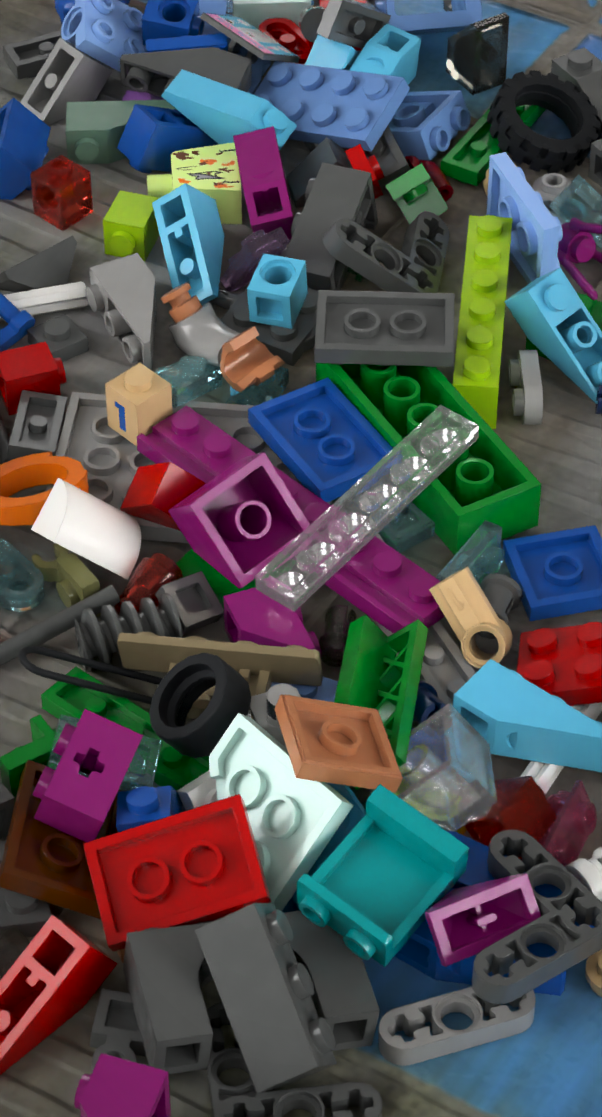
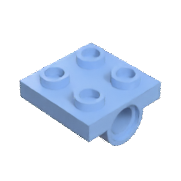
(104, 30)

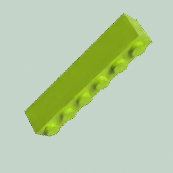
(483, 314)

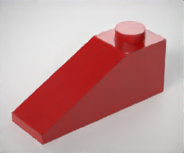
(47, 987)

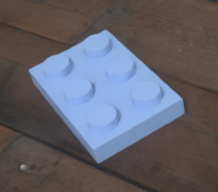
(534, 228)

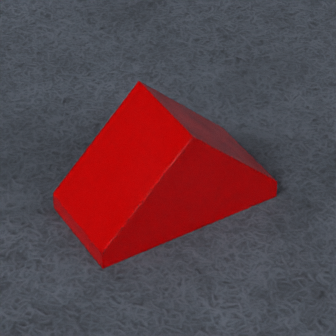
(157, 490)

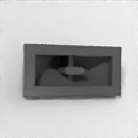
(41, 270)

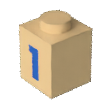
(137, 402)

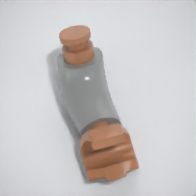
(202, 334)

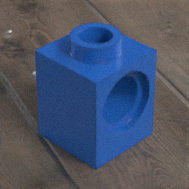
(171, 19)

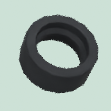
(179, 692)

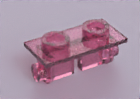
(573, 825)

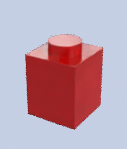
(30, 370)

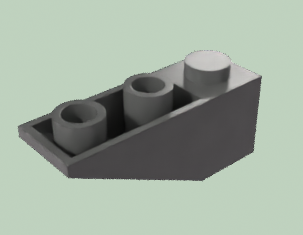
(156, 70)

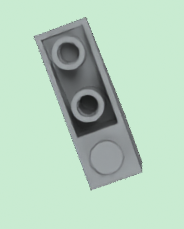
(128, 303)

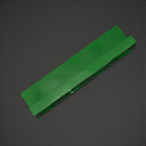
(381, 681)

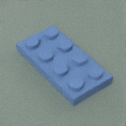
(333, 102)

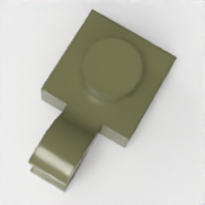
(72, 575)

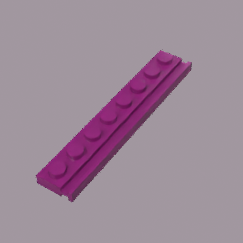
(373, 580)

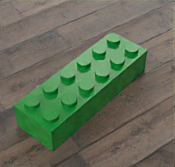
(479, 485)

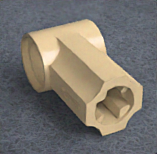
(470, 613)

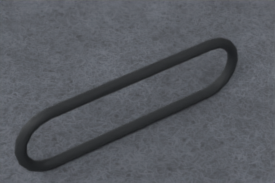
(89, 663)

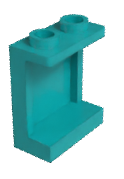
(383, 877)

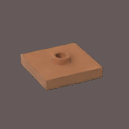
(337, 743)

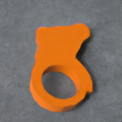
(30, 472)

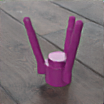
(578, 247)

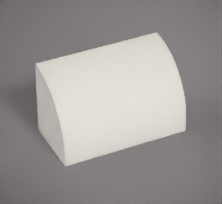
(90, 528)

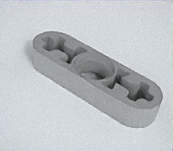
(423, 1047)

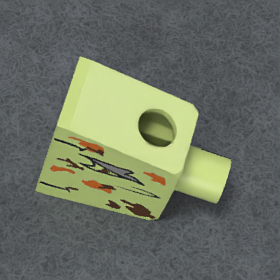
(209, 170)

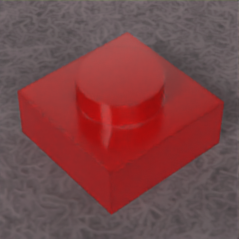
(369, 164)

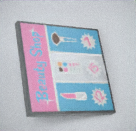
(249, 37)

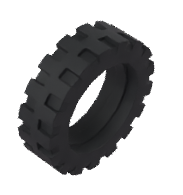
(530, 146)

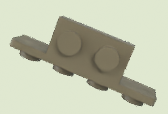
(256, 663)

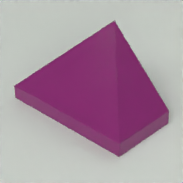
(480, 916)

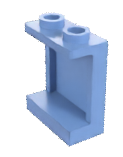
(462, 15)

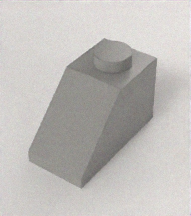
(64, 78)

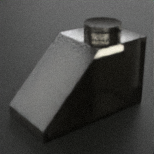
(479, 54)

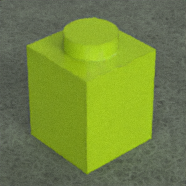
(130, 225)

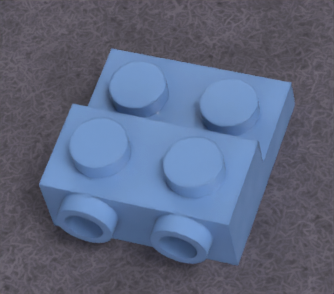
(429, 122)

